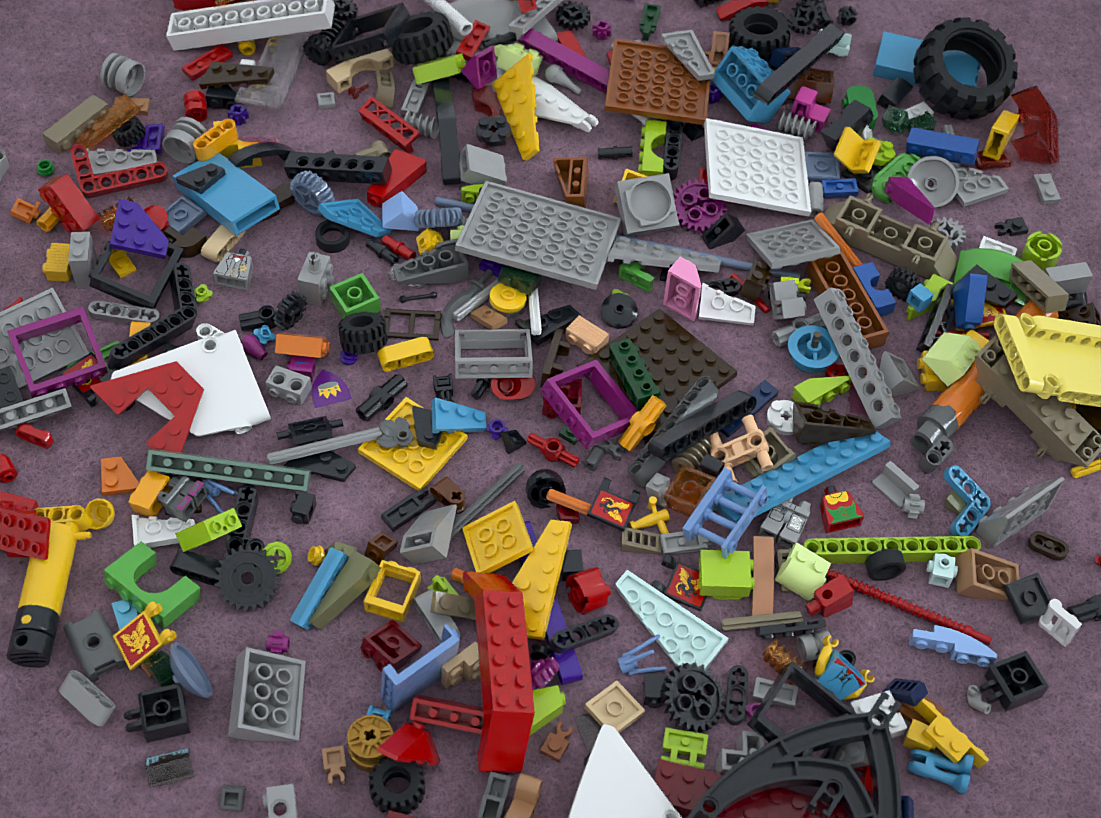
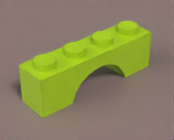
(654, 136)

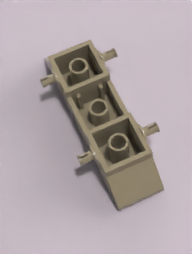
(909, 247)
(1055, 424)

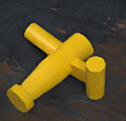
(654, 518)

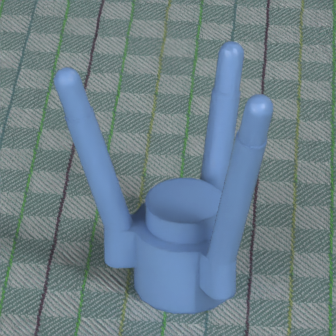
(215, 488)
(629, 661)

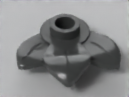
(392, 433)

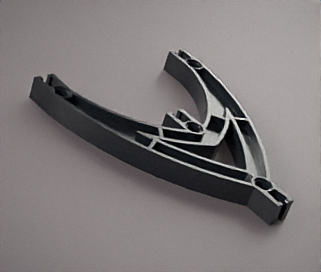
(783, 765)

